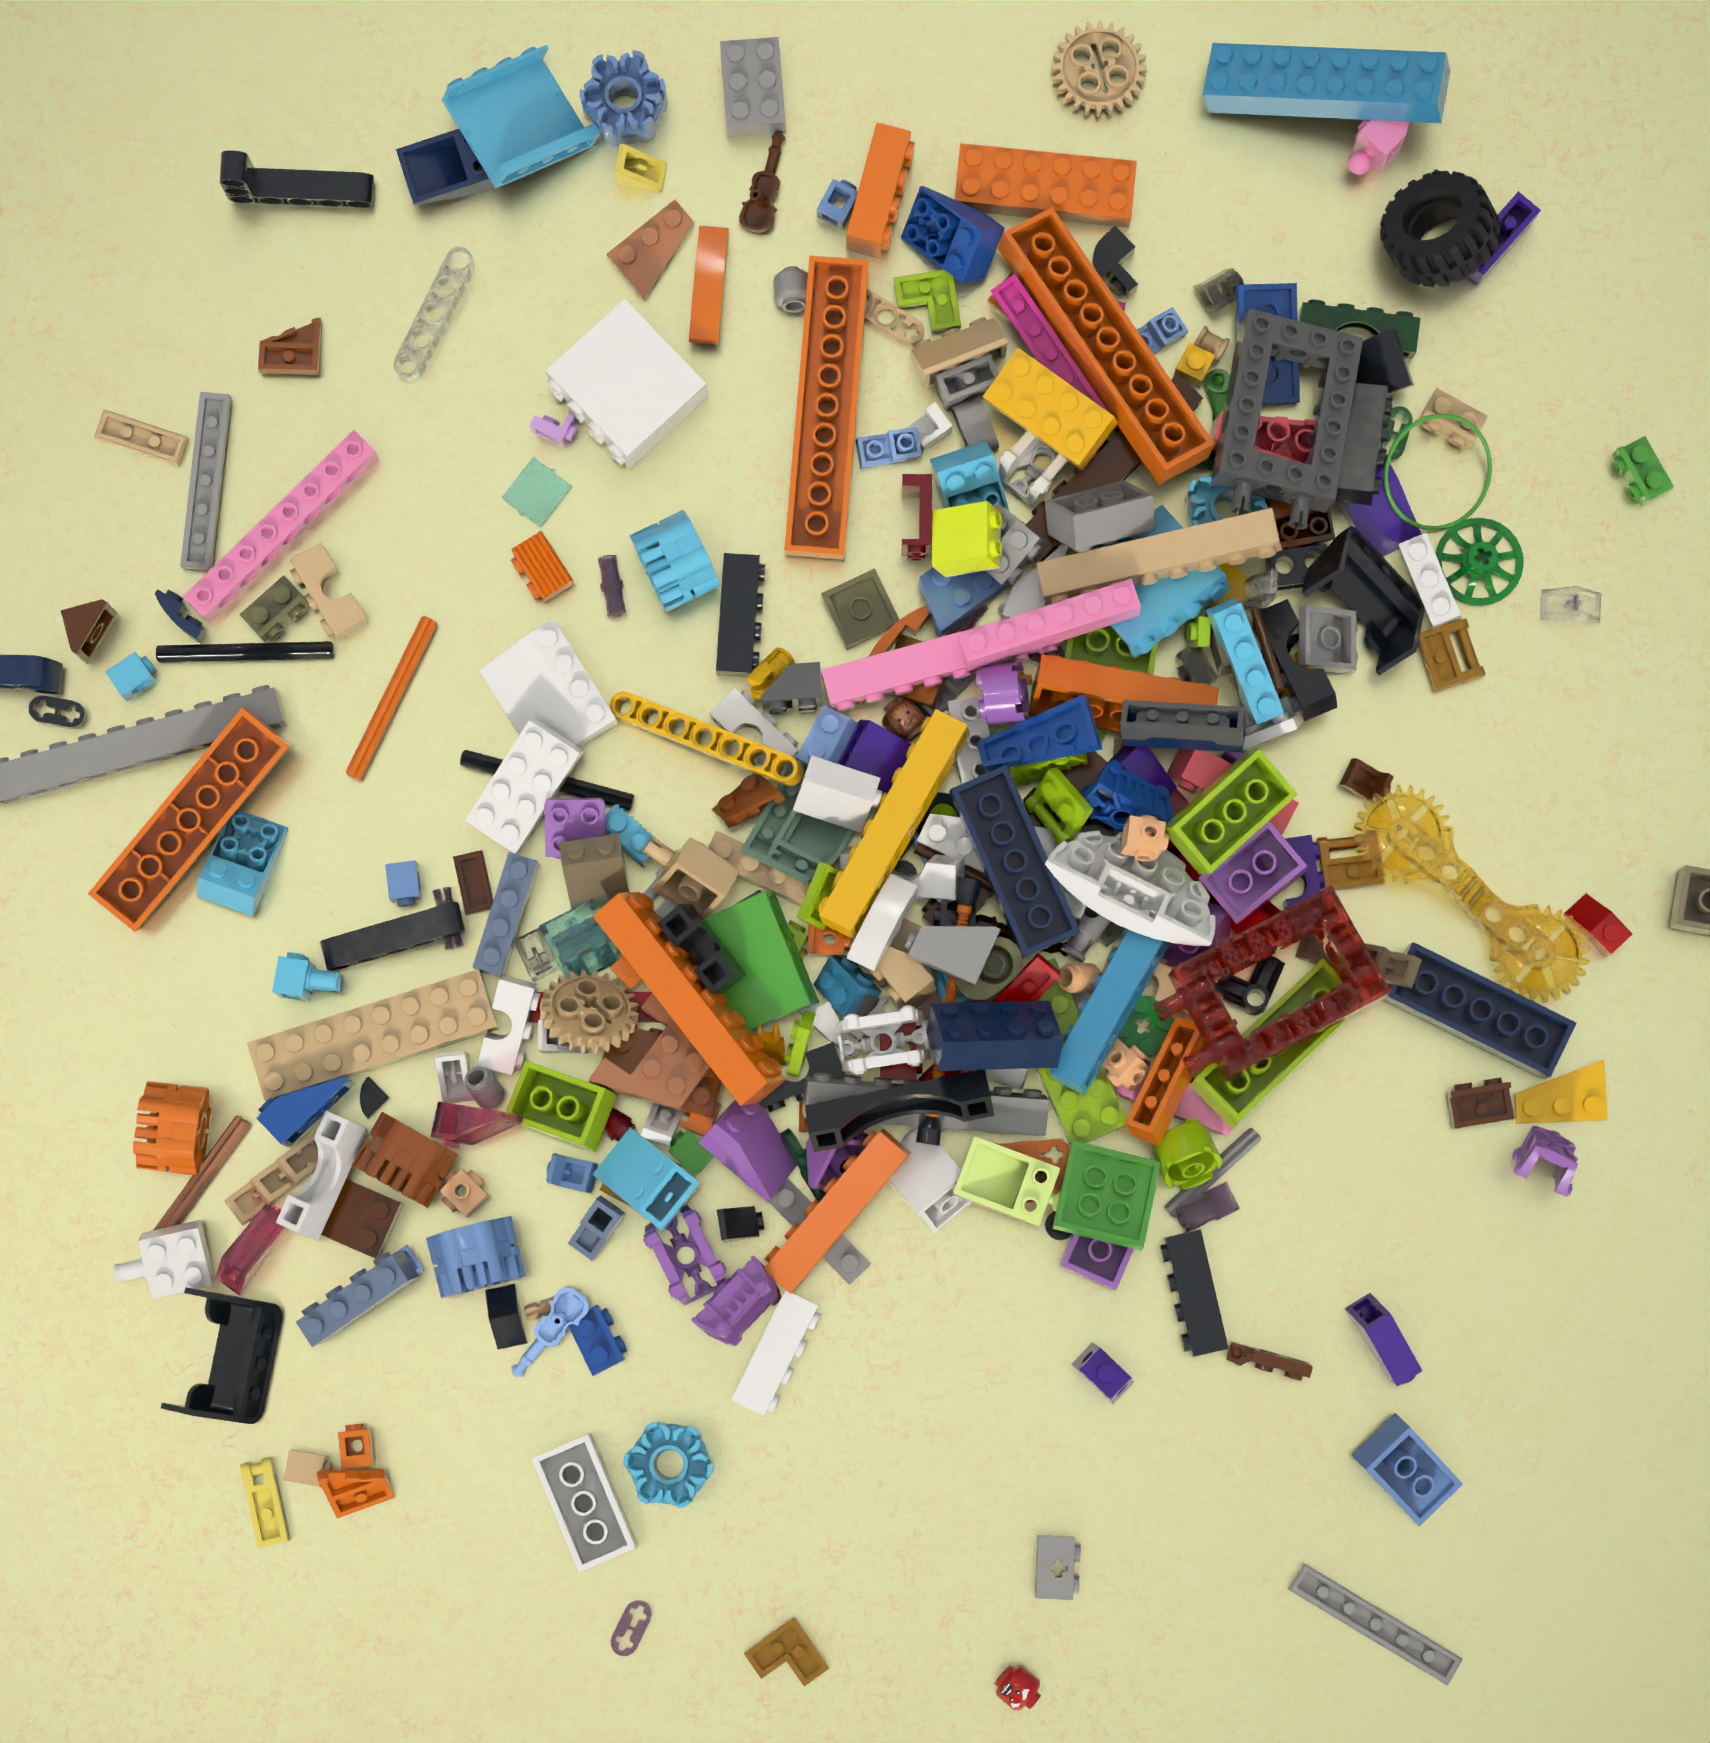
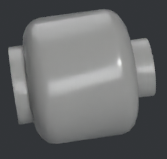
(791, 289)

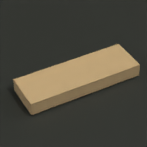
(141, 437)

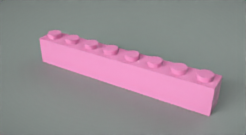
(901, 670)

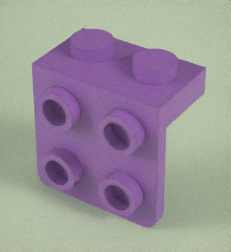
(572, 820)

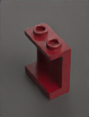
(919, 487)

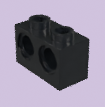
(1296, 559)

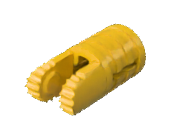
(768, 671)

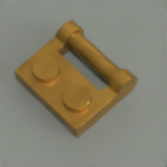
(1441, 657)
(1346, 871)

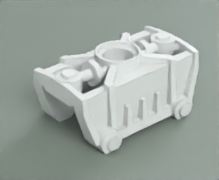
(1023, 456)
(882, 1024)

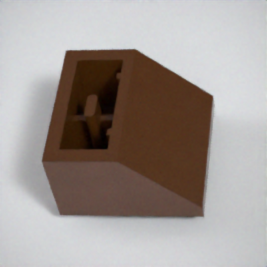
(1318, 530)

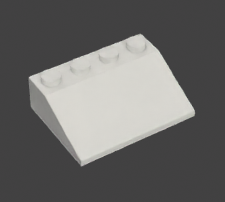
(548, 682)

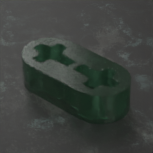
(1407, 417)

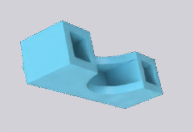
(1242, 650)

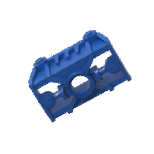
(1130, 797)

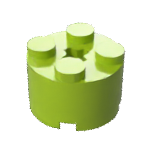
(1187, 1155)

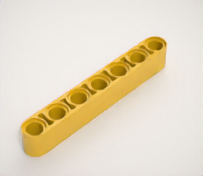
(692, 738)

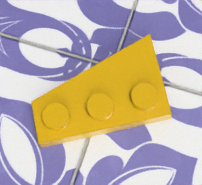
(1565, 1099)

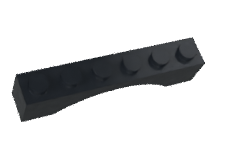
(840, 1120)

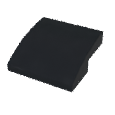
(1384, 363)

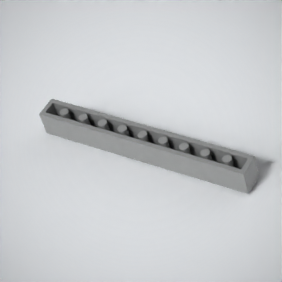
(132, 746)

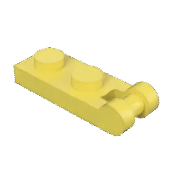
(264, 1503)

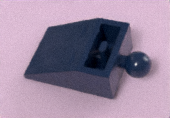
(442, 169)

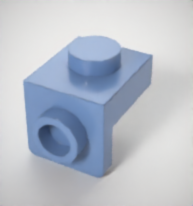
(571, 1173)

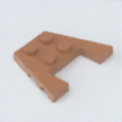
(665, 1073)

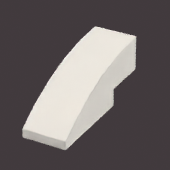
(882, 921)

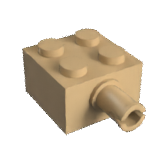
(692, 875)

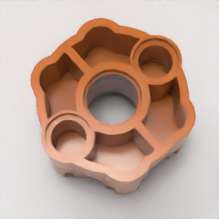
(176, 1130)

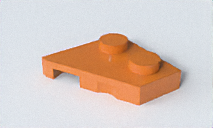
(354, 1489)

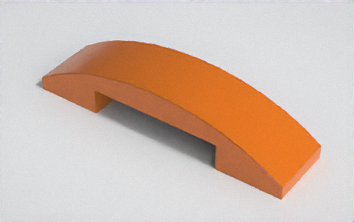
(911, 622)

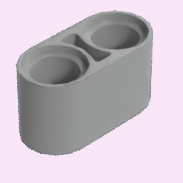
(974, 423)

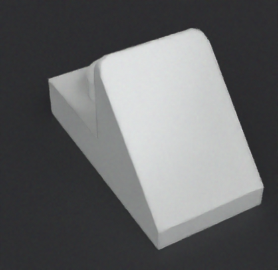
(662, 1124)

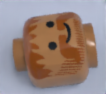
(903, 719)

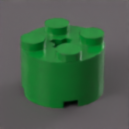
(1146, 1042)

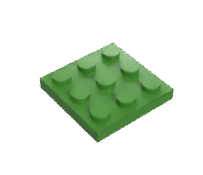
(1106, 1195)

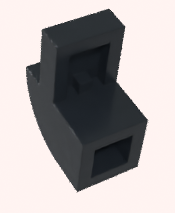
(1108, 257)

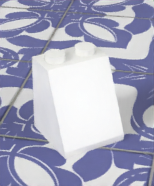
(929, 1182)

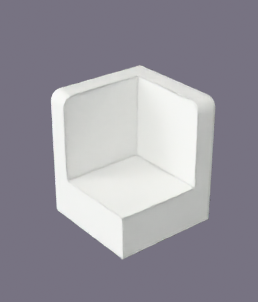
(932, 427)

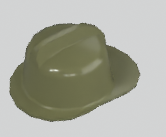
(999, 970)

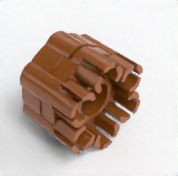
(404, 1159)

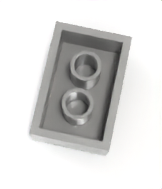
(752, 86)
(1100, 515)

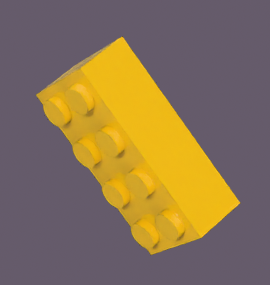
(1050, 409)

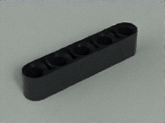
(392, 936)

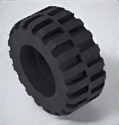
(1456, 251)

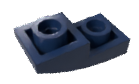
(176, 610)

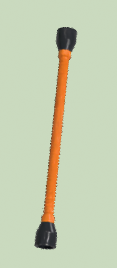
(966, 894)

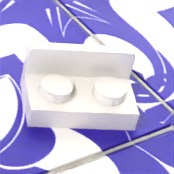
(1274, 727)

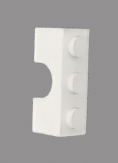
(1430, 580)
(738, 712)
(517, 1000)

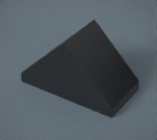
(505, 1316)

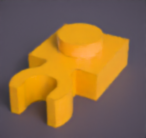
(773, 1043)

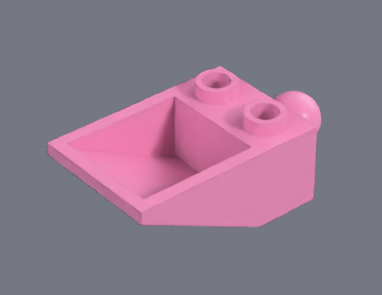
(1376, 144)

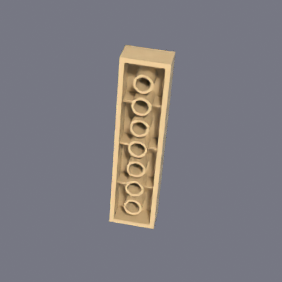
(374, 1035)

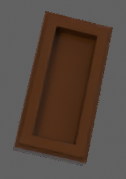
(473, 882)

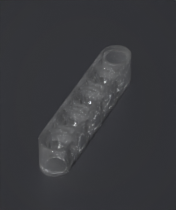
(434, 301)

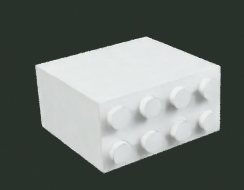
(626, 384)

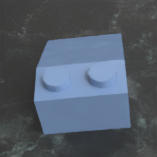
(1407, 1469)

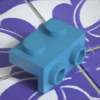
(845, 984)

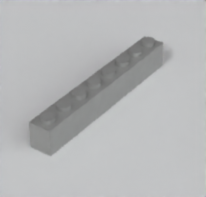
(1013, 1111)

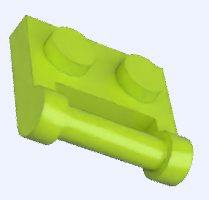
(1064, 801)

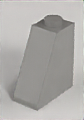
(953, 949)

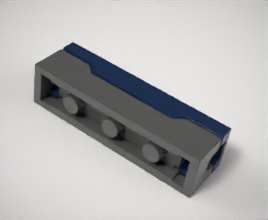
(1183, 726)

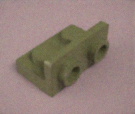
(275, 609)

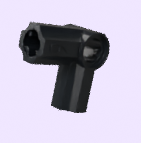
(1261, 982)

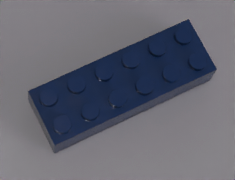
(1014, 861)
(1484, 1013)

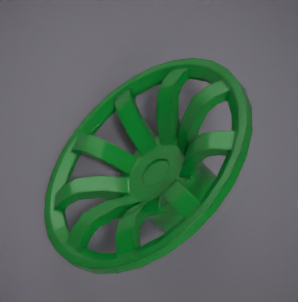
(1481, 560)

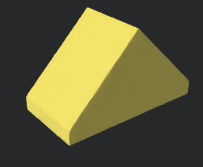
(639, 169)

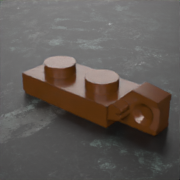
(1268, 1360)

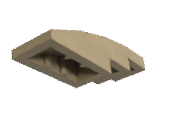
(1394, 966)

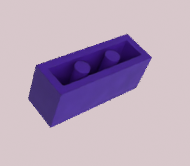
(1513, 222)

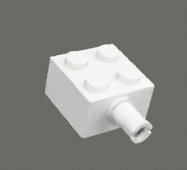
(171, 1260)

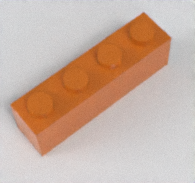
(1164, 1083)

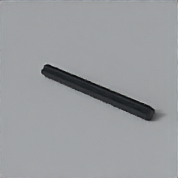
(245, 651)
(571, 785)

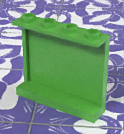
(766, 951)

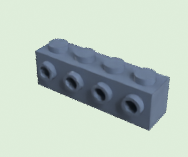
(357, 1298)

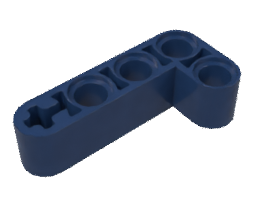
(30, 673)

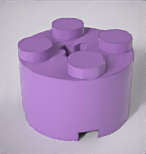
(1003, 693)

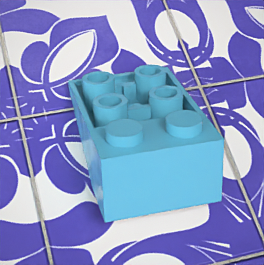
(968, 476)
(241, 862)
(646, 1179)

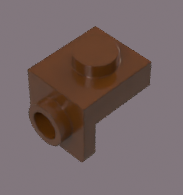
(1365, 780)

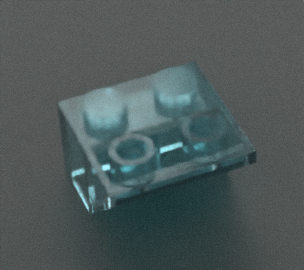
(579, 941)

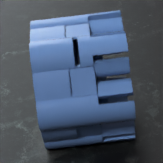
(624, 77)
(476, 1256)

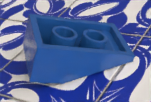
(296, 1112)

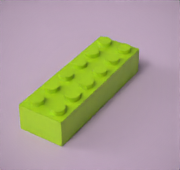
(1239, 1096)
(1080, 1115)

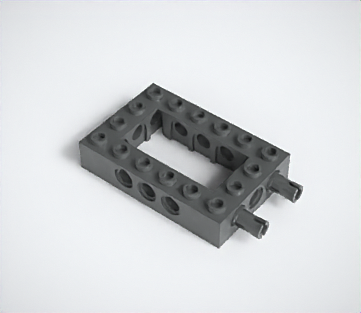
(1252, 472)

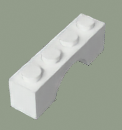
(936, 879)
(311, 1206)

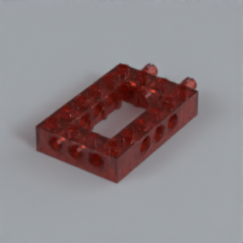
(1225, 1046)

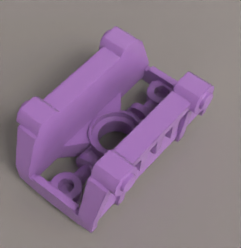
(1553, 1149)
(674, 1268)
(738, 1303)

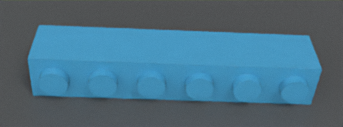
(1107, 1009)

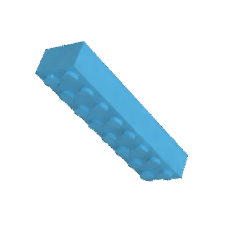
(1327, 82)

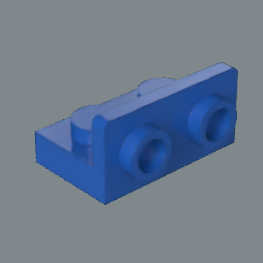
(597, 1340)

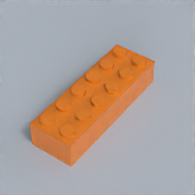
(1033, 181)
(1106, 688)

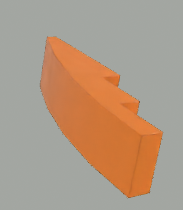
(708, 285)

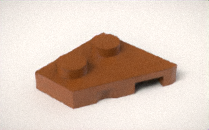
(292, 351)
(746, 800)

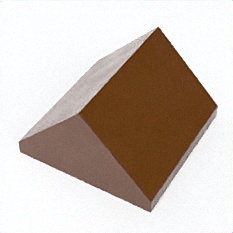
(87, 626)

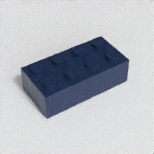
(994, 1035)

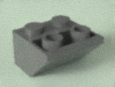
(795, 688)

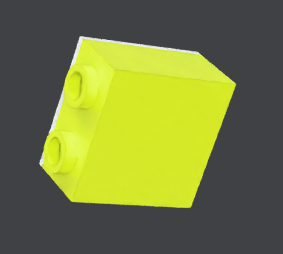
(966, 539)

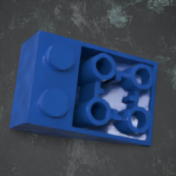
(952, 234)

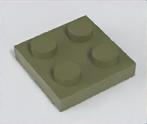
(860, 608)

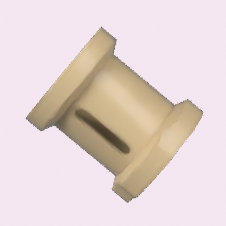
(1211, 343)

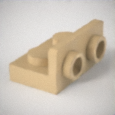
(1458, 432)

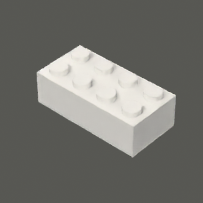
(522, 783)
(584, 1502)

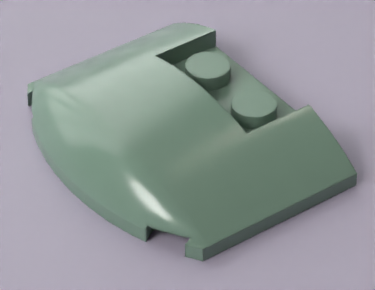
(794, 840)

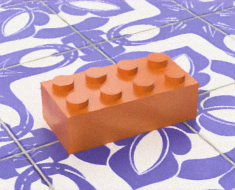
(878, 191)

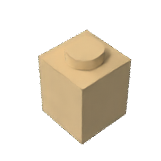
(303, 1465)

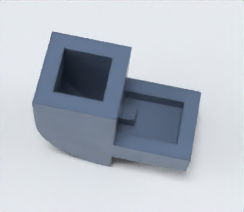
(596, 1227)

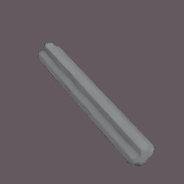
(1229, 1158)

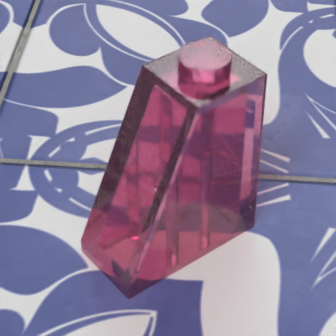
(250, 1249)

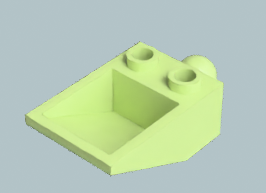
(1006, 1181)

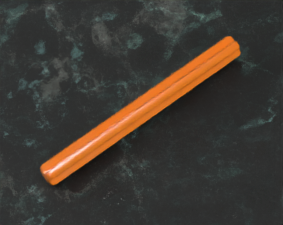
(391, 698)

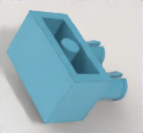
(299, 977)

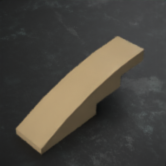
(274, 1180)

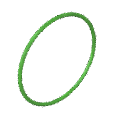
(1388, 459)

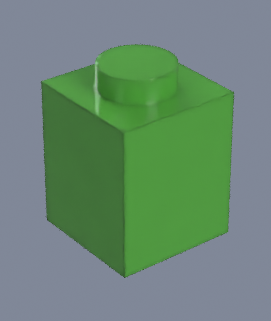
(689, 1152)

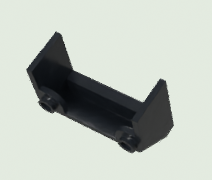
(1374, 591)
(240, 1360)

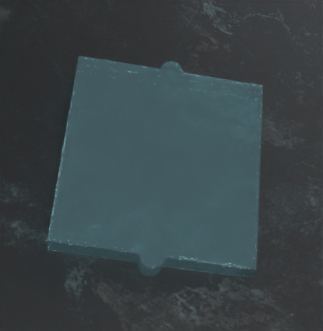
(537, 492)

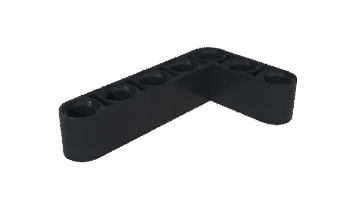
(292, 187)

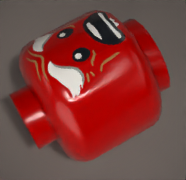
(1018, 1687)

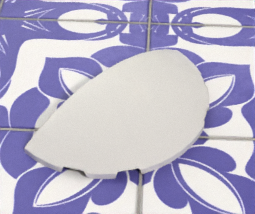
(1138, 895)

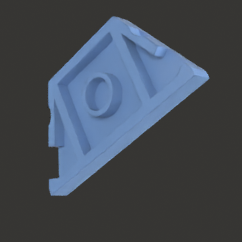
(956, 596)

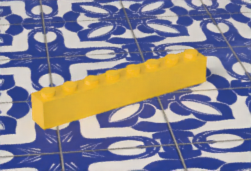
(894, 823)

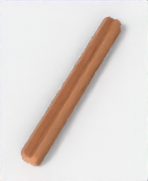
(209, 1168)

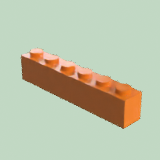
(837, 1210)

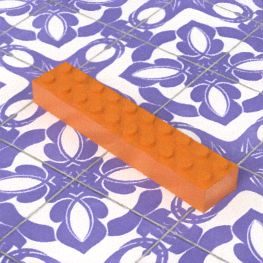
(1105, 345)
(826, 407)

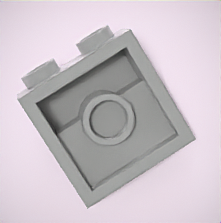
(1018, 547)
(1327, 638)

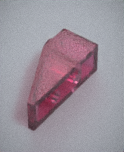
(469, 1124)

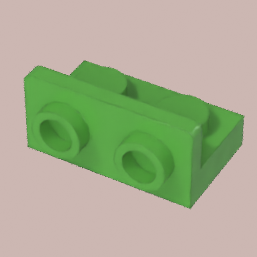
(1642, 471)

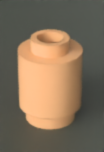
(1078, 977)

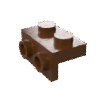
(1480, 1104)

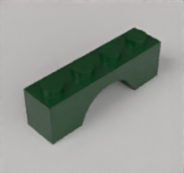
(1370, 320)

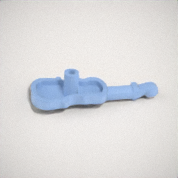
(567, 1308)

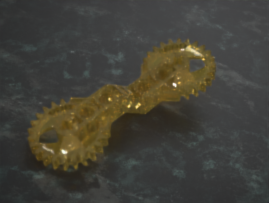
(1471, 893)

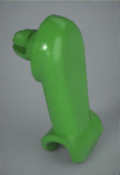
(1217, 386)

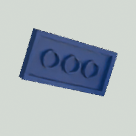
(1280, 300)

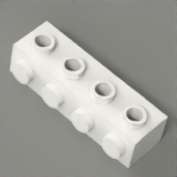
(969, 759)

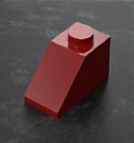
(1599, 925)

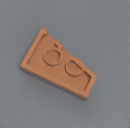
(650, 247)

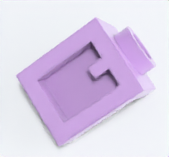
(549, 428)

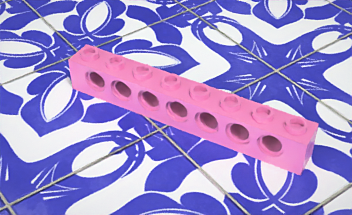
(281, 526)

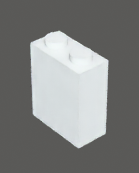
(838, 794)

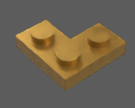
(790, 1645)

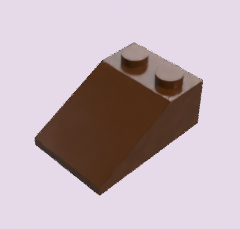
(362, 1219)

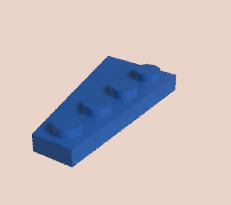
(1047, 736)

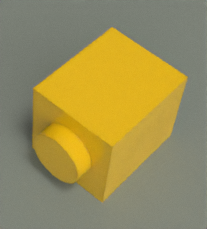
(1194, 365)

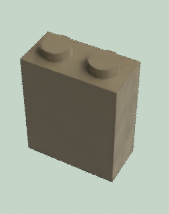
(594, 869)

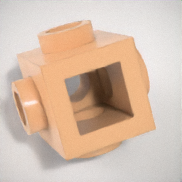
(1144, 838)
(1126, 1065)
(471, 1200)

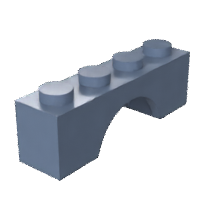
(505, 914)

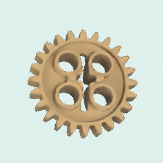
(1124, 63)
(588, 1011)

